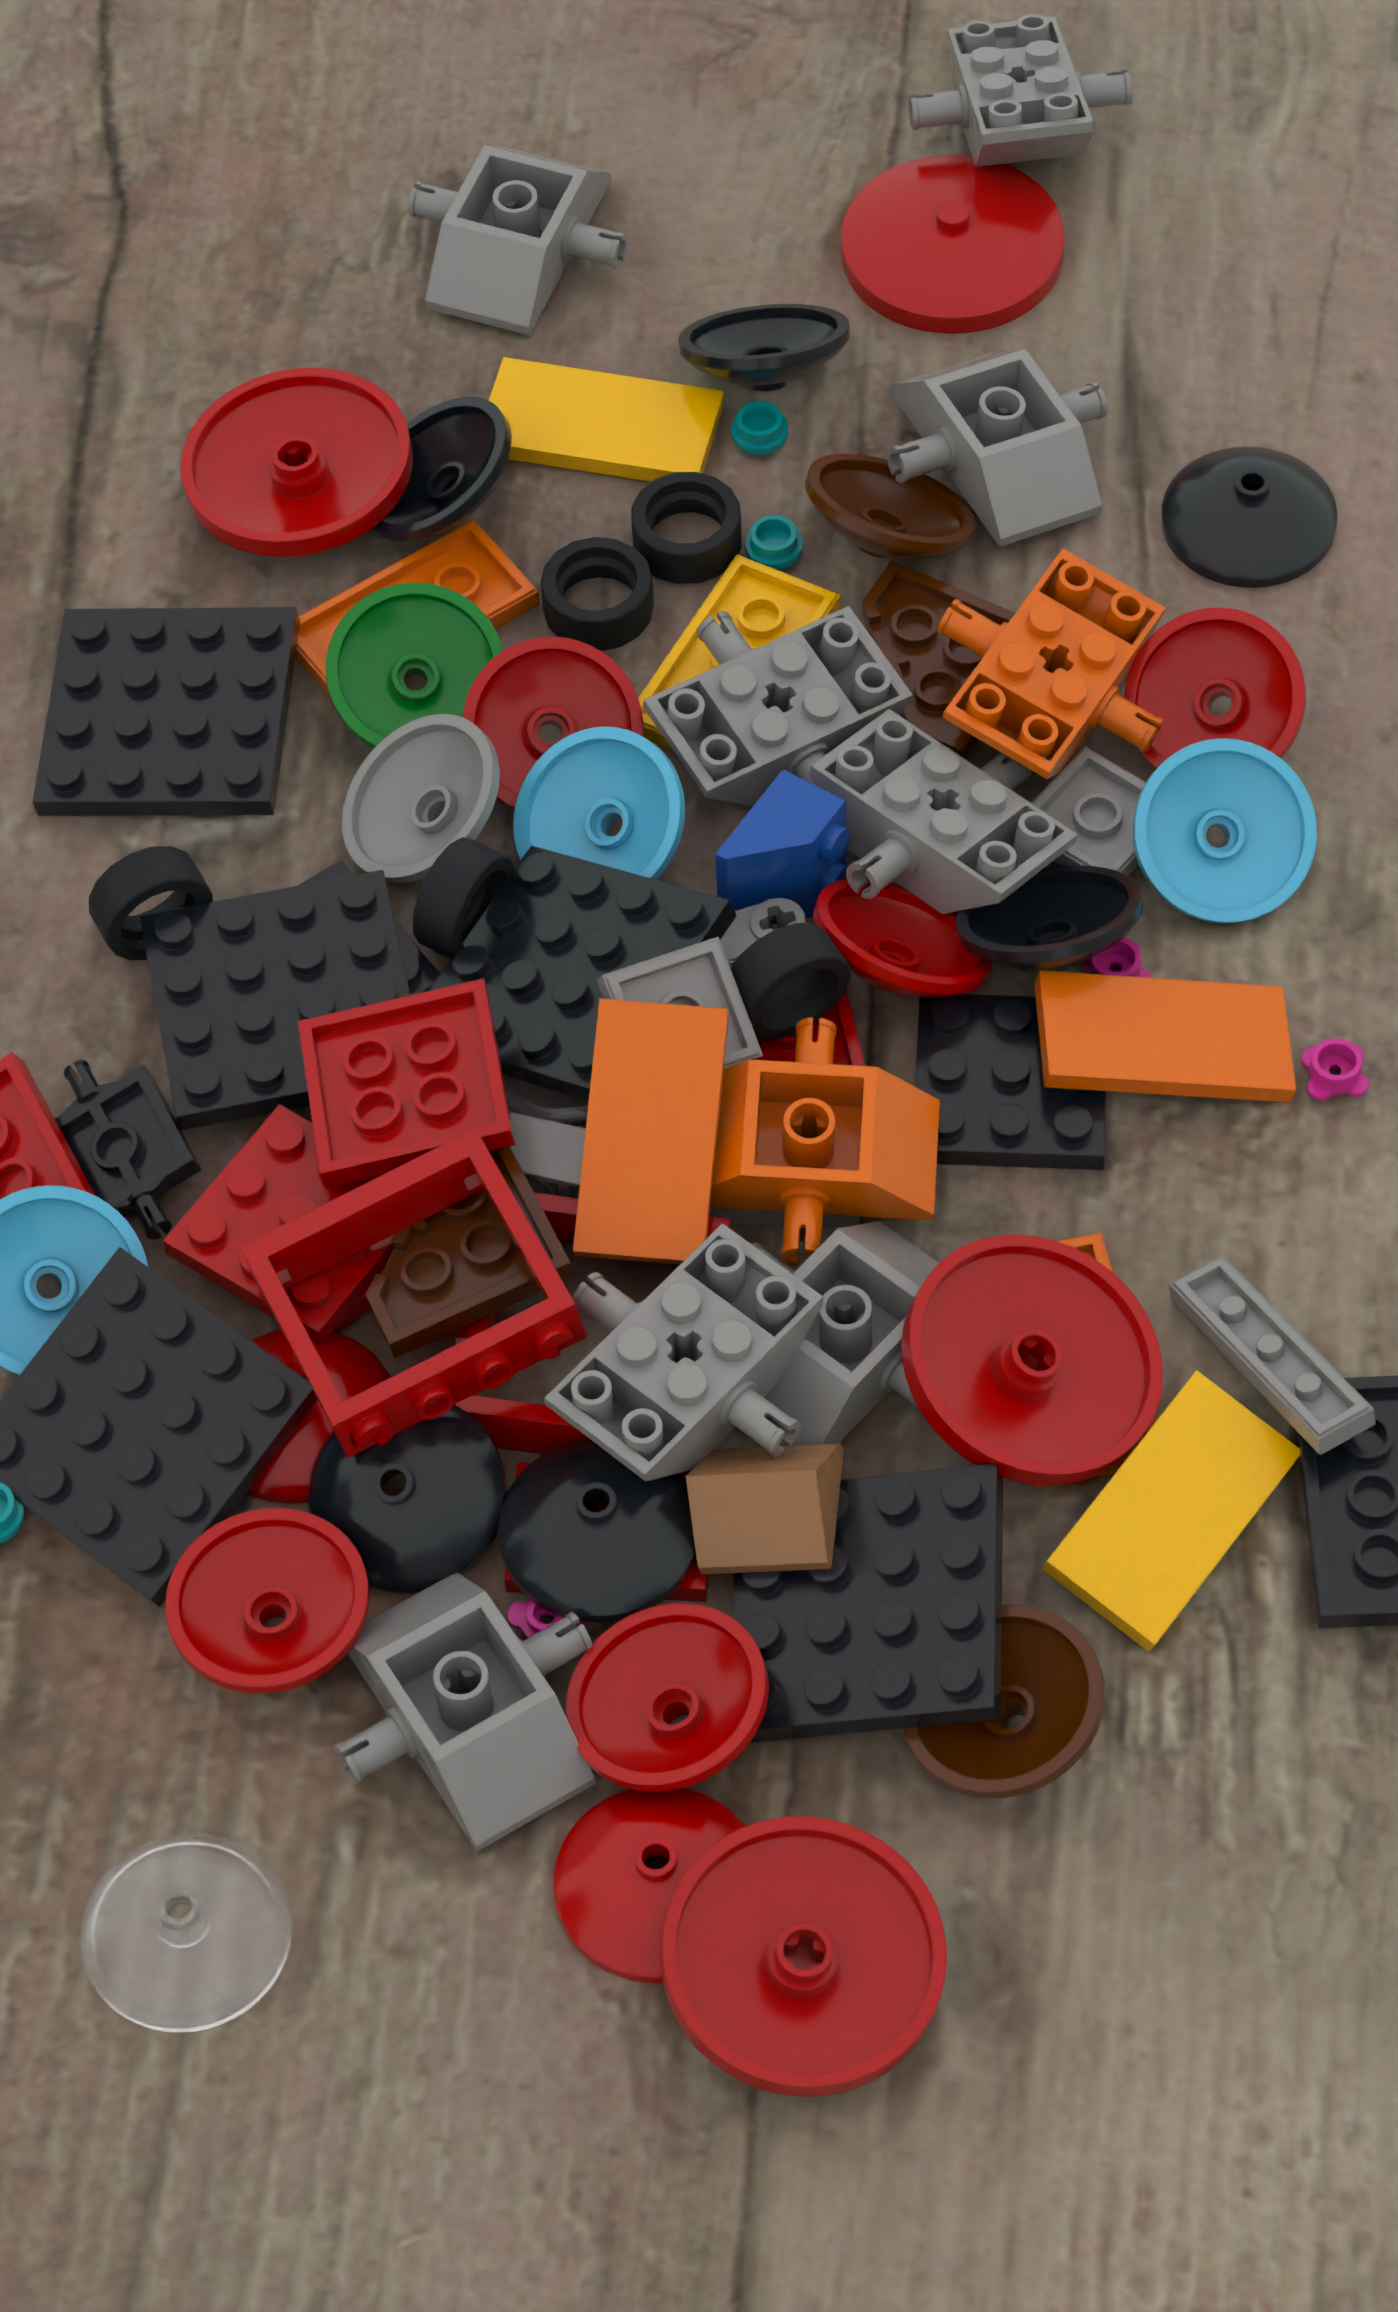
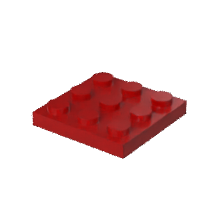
(403, 1080)
(259, 1190)

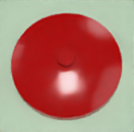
(952, 244)
(296, 462)
(1032, 1359)
(803, 1956)

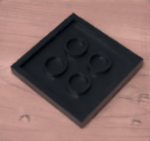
(988, 1074)

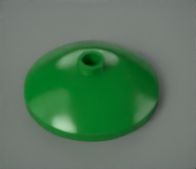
(400, 635)

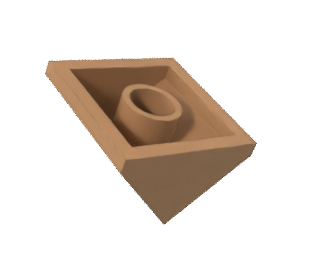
(765, 1509)

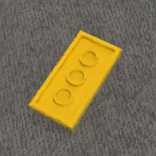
(605, 420)
(763, 608)
(1172, 1511)

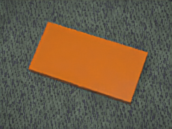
(458, 561)
(1164, 1036)
(651, 1131)

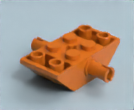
(1055, 667)
(823, 1141)

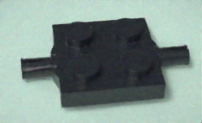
(127, 1143)

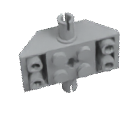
(1018, 92)
(512, 235)
(1003, 442)
(774, 703)
(936, 818)
(856, 1338)
(689, 1359)
(470, 1707)

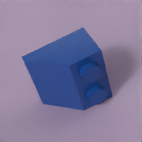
(785, 847)

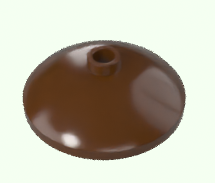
(888, 516)
(1046, 1678)

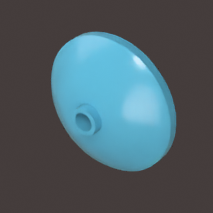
(590, 784)
(1256, 806)
(56, 1235)

